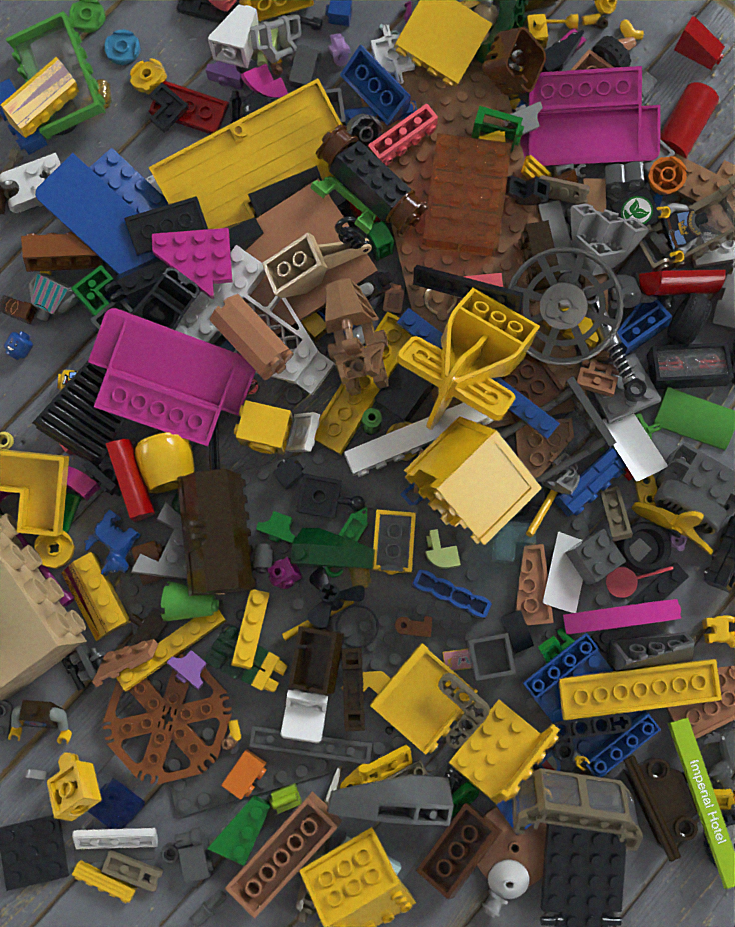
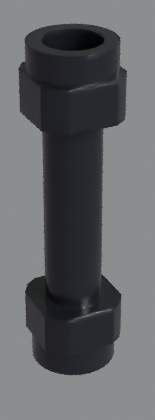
(315, 23)

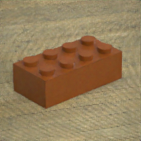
(57, 253)

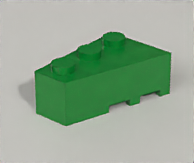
(242, 832)

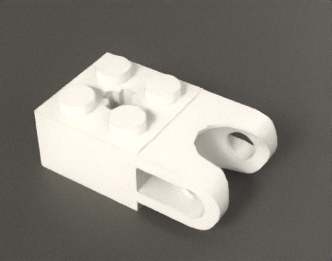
(27, 179)

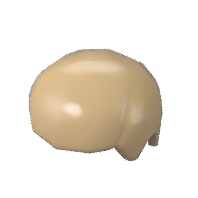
(488, 13)

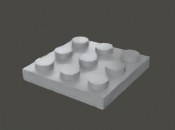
(618, 406)

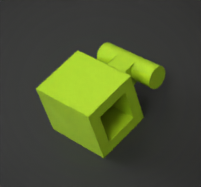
(285, 798)

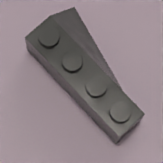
(651, 651)

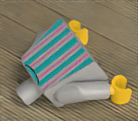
(50, 295)

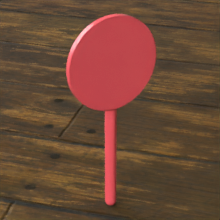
(623, 581)

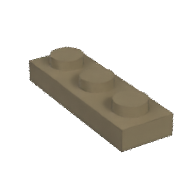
(616, 514)

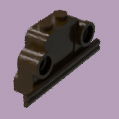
(664, 802)

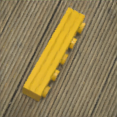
(104, 882)

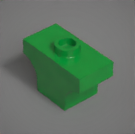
(277, 528)

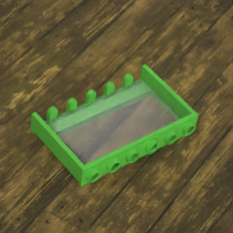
(40, 45)

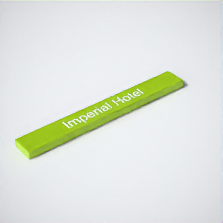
(704, 800)

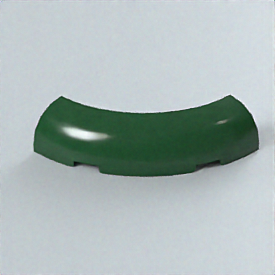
(509, 17)

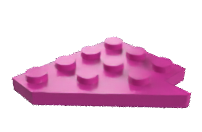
(197, 254)

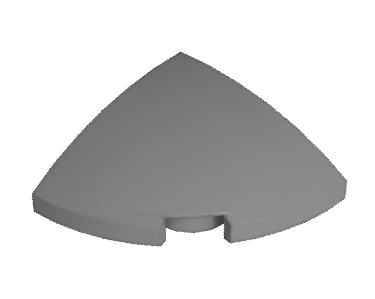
(565, 481)

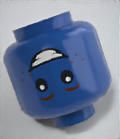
(18, 345)

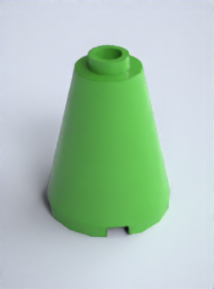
(181, 606)

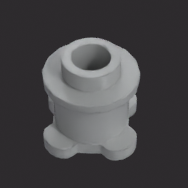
(494, 904)

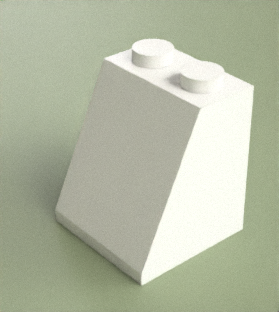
(232, 38)

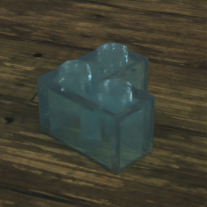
(507, 538)

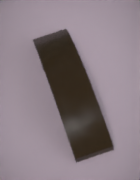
(353, 689)

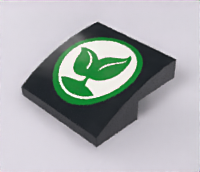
(638, 206)

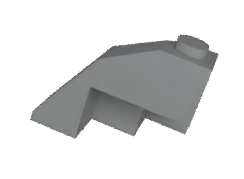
(604, 235)

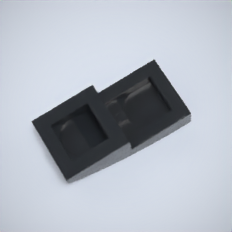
(518, 631)

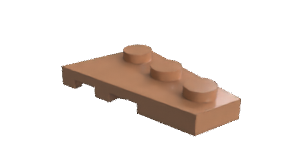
(129, 657)

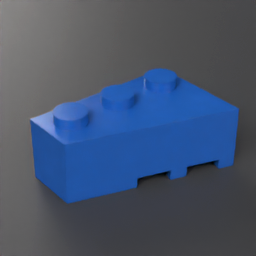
(642, 325)

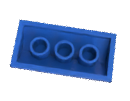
(376, 86)

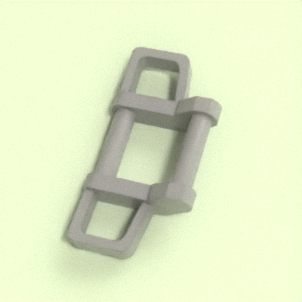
(284, 37)

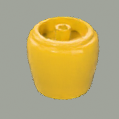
(162, 460)

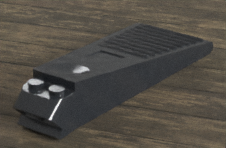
(72, 414)

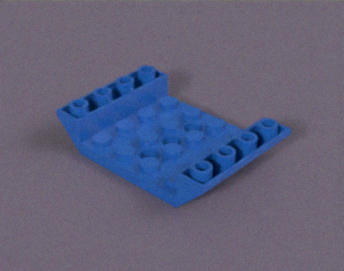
(601, 750)

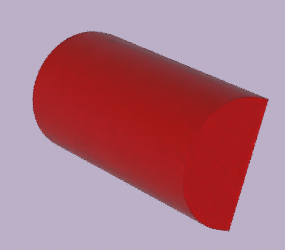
(689, 117)
(682, 282)
(130, 480)

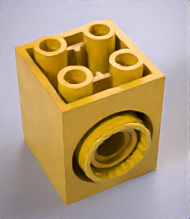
(263, 427)

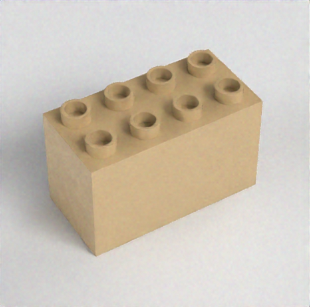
(33, 623)

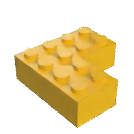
(41, 486)

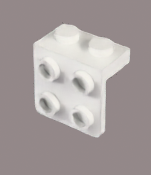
(304, 716)

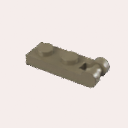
(566, 190)
(131, 870)

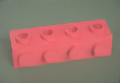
(404, 134)

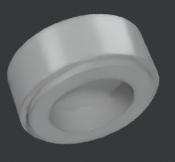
(36, 774)

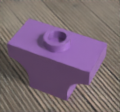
(225, 74)
(188, 669)

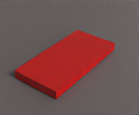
(204, 111)

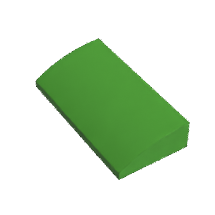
(695, 418)

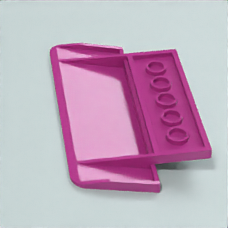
(592, 118)
(167, 376)

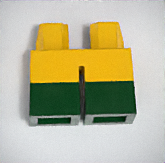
(268, 662)

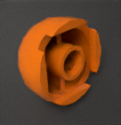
(667, 175)

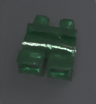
(223, 650)

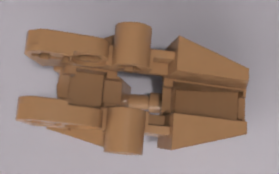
(349, 307)

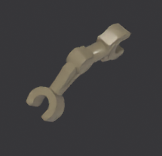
(15, 157)

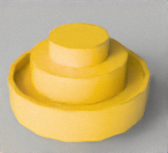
(605, 6)

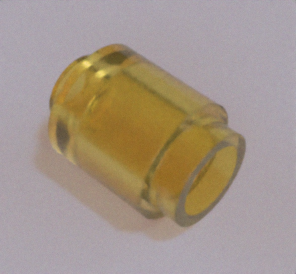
(105, 91)
(360, 577)

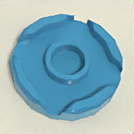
(122, 47)

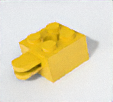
(73, 788)

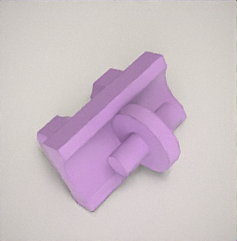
(339, 49)

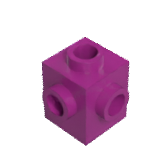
(283, 573)

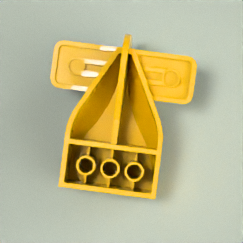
(477, 345)

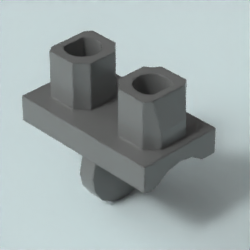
(90, 659)

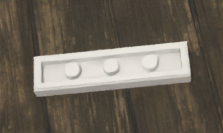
(115, 838)

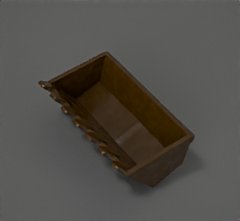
(215, 532)

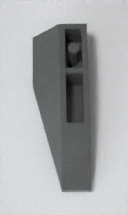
(397, 800)

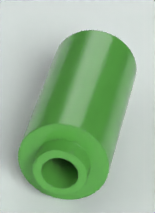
(371, 427)

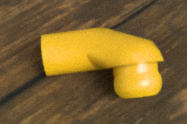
(628, 30)

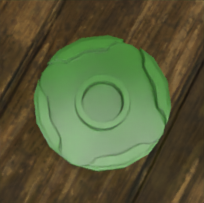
(87, 15)

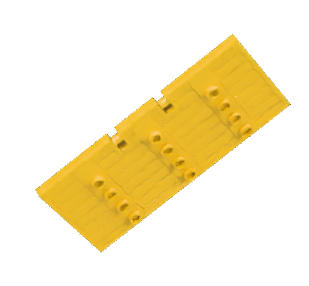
(250, 155)

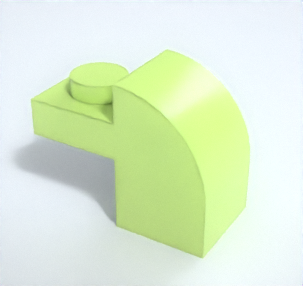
(441, 557)

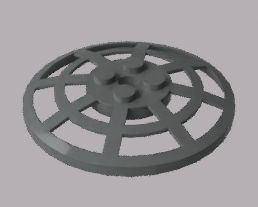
(577, 301)

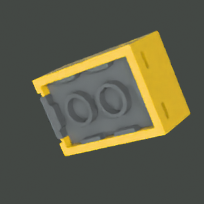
(394, 541)

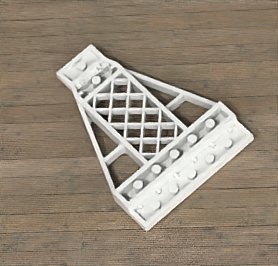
(305, 368)

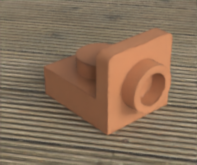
(394, 298)

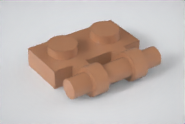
(597, 381)

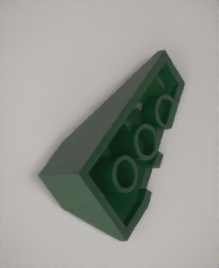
(328, 550)

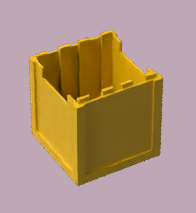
(472, 478)

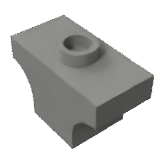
(529, 117)

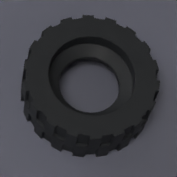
(612, 52)

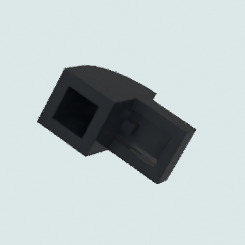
(527, 192)

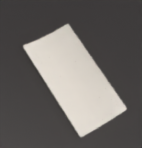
(635, 447)
(563, 579)

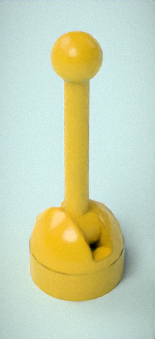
(571, 21)

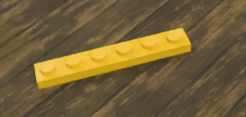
(171, 646)

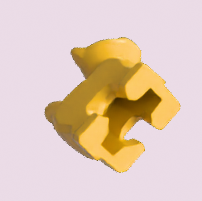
(720, 630)

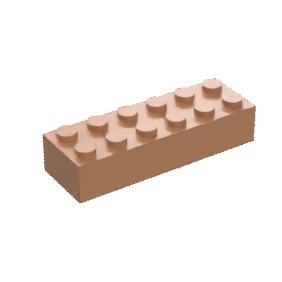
(283, 855)

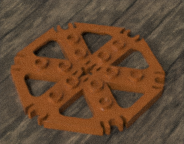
(161, 737)

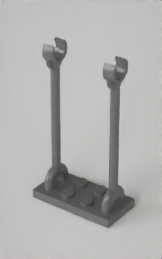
(593, 423)

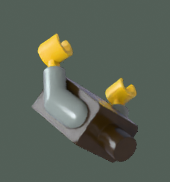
(41, 715)

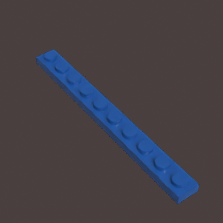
(521, 407)

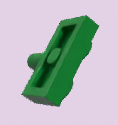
(552, 647)

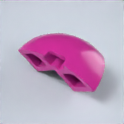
(261, 82)

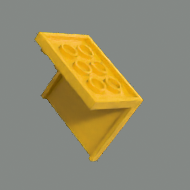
(502, 753)
(356, 884)

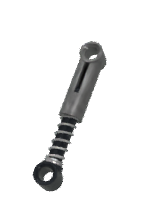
(629, 378)

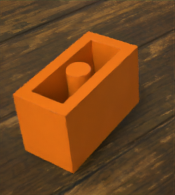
(244, 774)

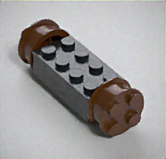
(370, 180)

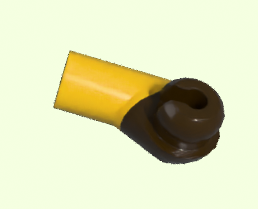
(596, 19)

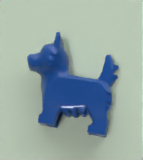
(114, 539)

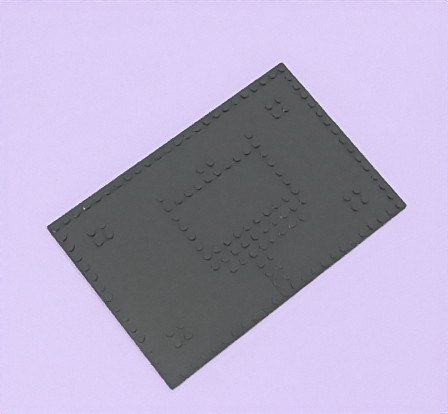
(387, 597)

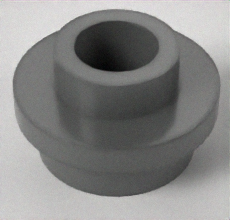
(166, 857)

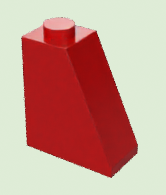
(700, 44)

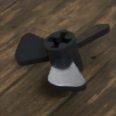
(321, 613)

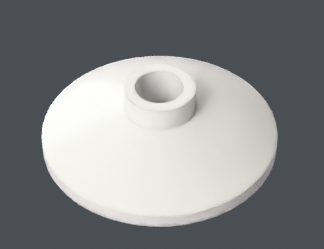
(505, 872)

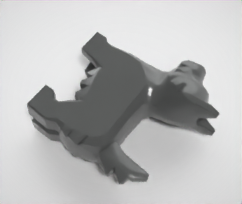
(630, 290)
(724, 769)

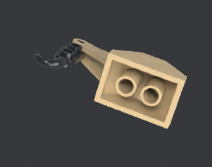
(304, 263)

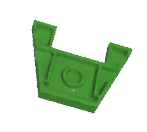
(329, 183)

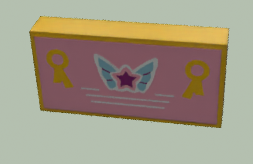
(457, 659)

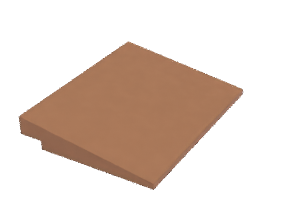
(283, 225)

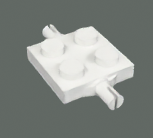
(386, 55)

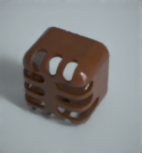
(531, 59)

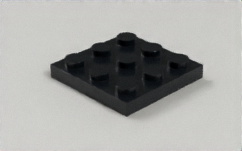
(33, 852)

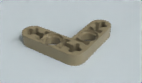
(470, 712)

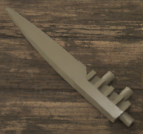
(304, 901)

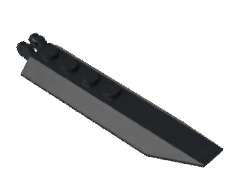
(142, 278)

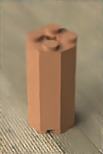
(251, 337)

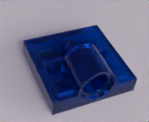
(117, 805)

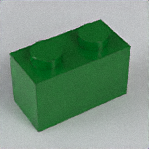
(380, 241)

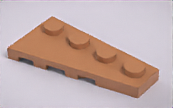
(532, 586)

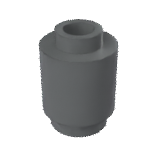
(262, 558)

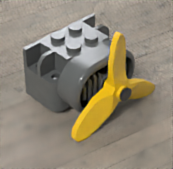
(691, 495)

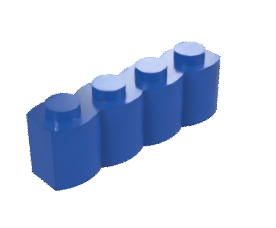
(456, 596)

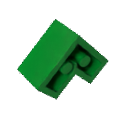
(91, 290)

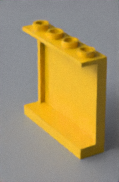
(442, 38)
(416, 703)

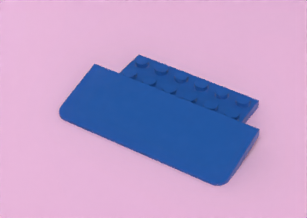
(95, 203)

